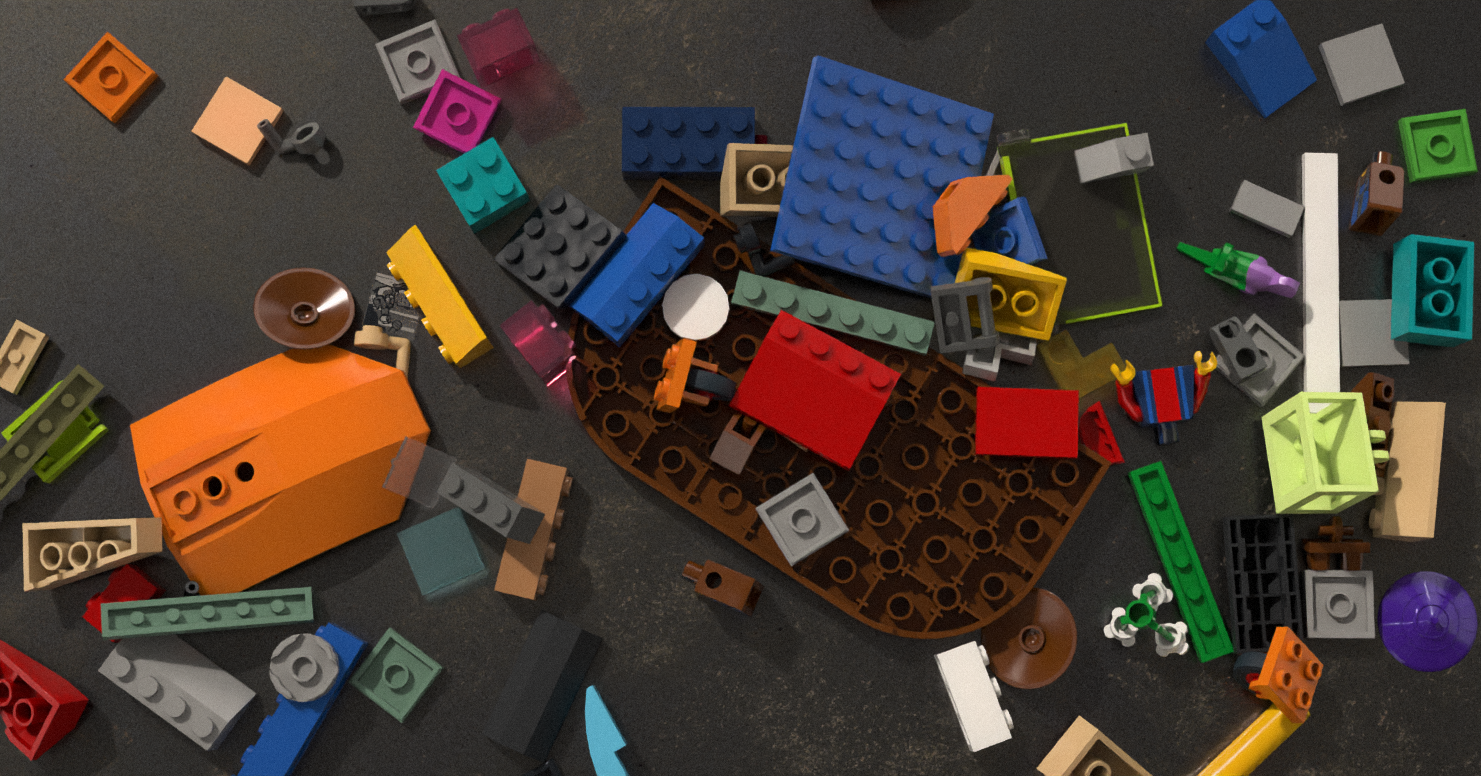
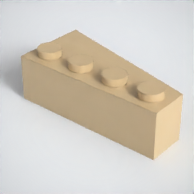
(78, 549)

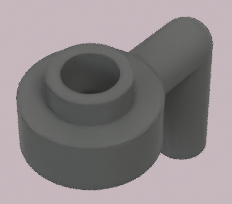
(305, 140)

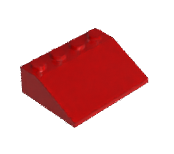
(814, 390)

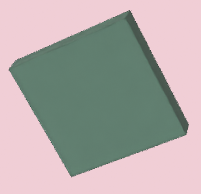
(396, 675)

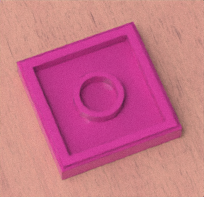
(457, 113)

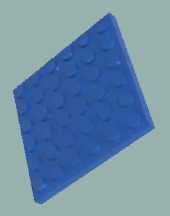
(868, 174)

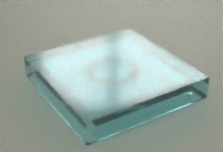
(441, 550)

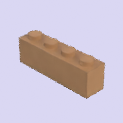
(524, 563)

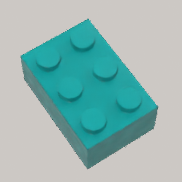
(1432, 290)

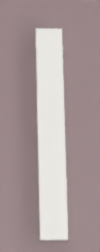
(1320, 275)

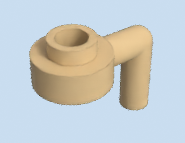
(374, 339)

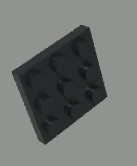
(560, 248)

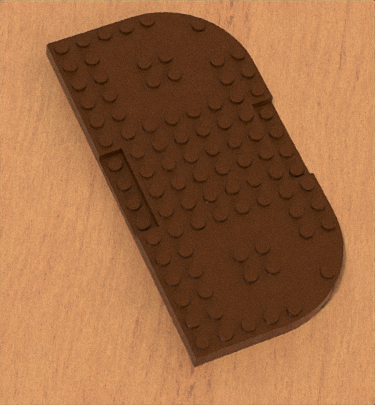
(928, 521)

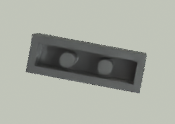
(491, 503)

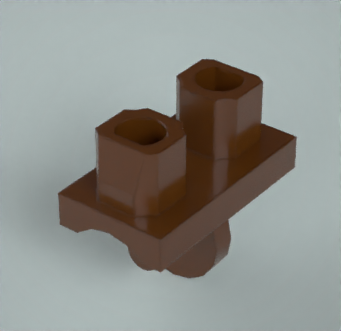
(1350, 549)

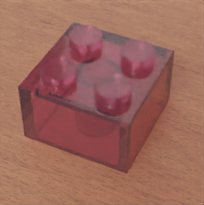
(498, 47)
(539, 343)

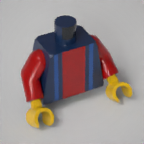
(1164, 394)

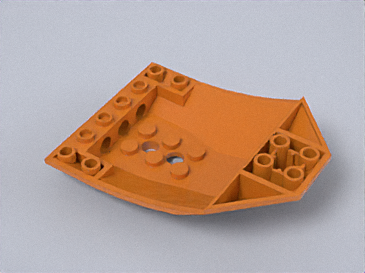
(320, 449)

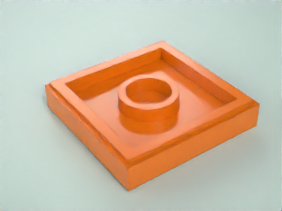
(110, 77)

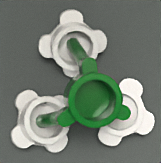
(1142, 615)

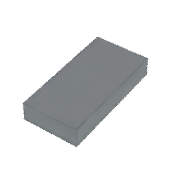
(1267, 209)

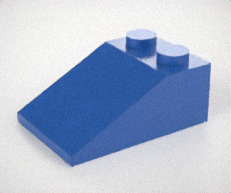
(1262, 56)

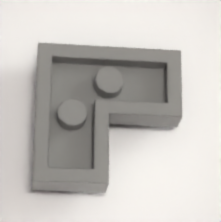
(985, 361)

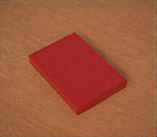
(1026, 422)

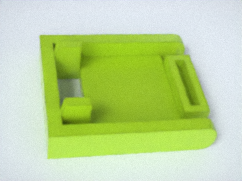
(68, 446)

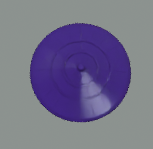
(1427, 621)

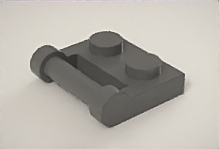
(953, 316)

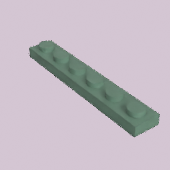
(833, 313)
(206, 613)

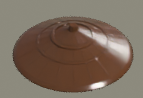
(304, 308)
(1031, 641)

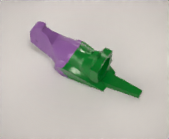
(1241, 270)

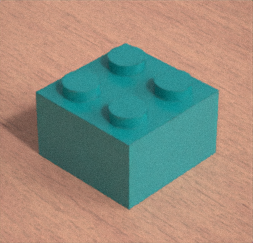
(483, 185)

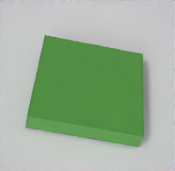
(1437, 146)

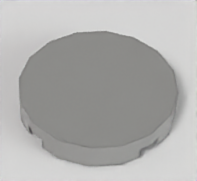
(304, 667)

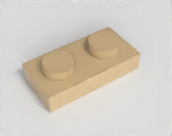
(19, 355)

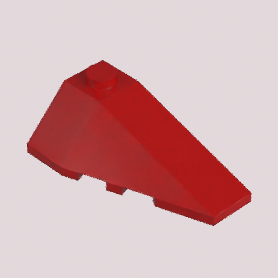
(35, 703)

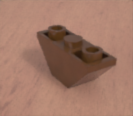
(1377, 398)

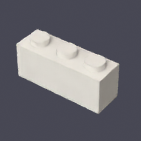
(974, 696)

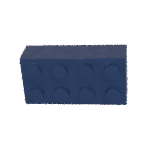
(681, 141)

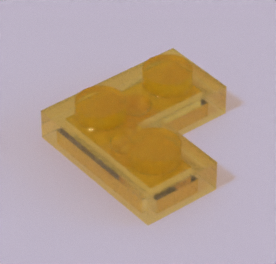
(1074, 371)

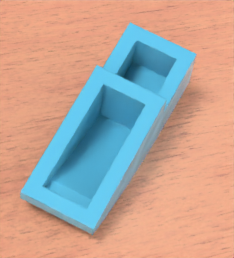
(603, 736)

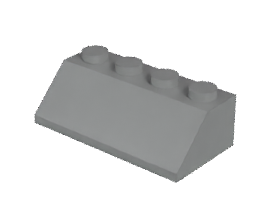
(180, 686)

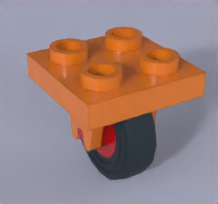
(690, 379)
(1282, 674)

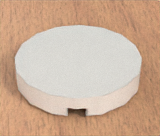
(695, 307)

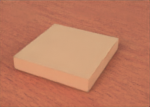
(233, 119)

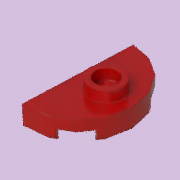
(1097, 434)

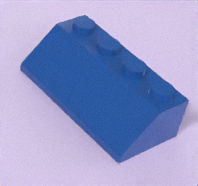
(638, 273)

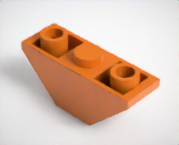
(965, 209)

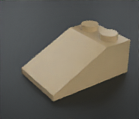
(1088, 752)

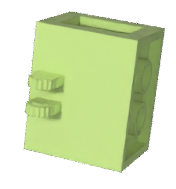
(1322, 457)

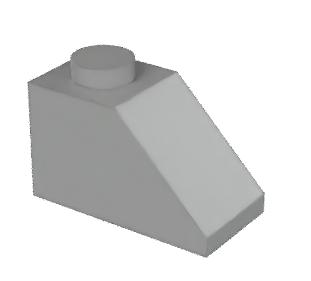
(1114, 158)

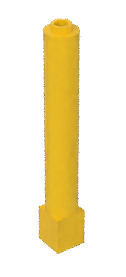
(1253, 745)

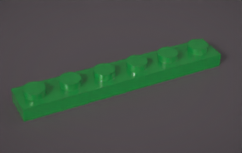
(1180, 562)

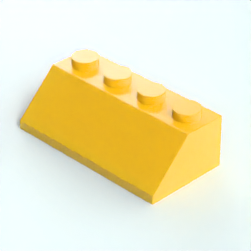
(438, 298)

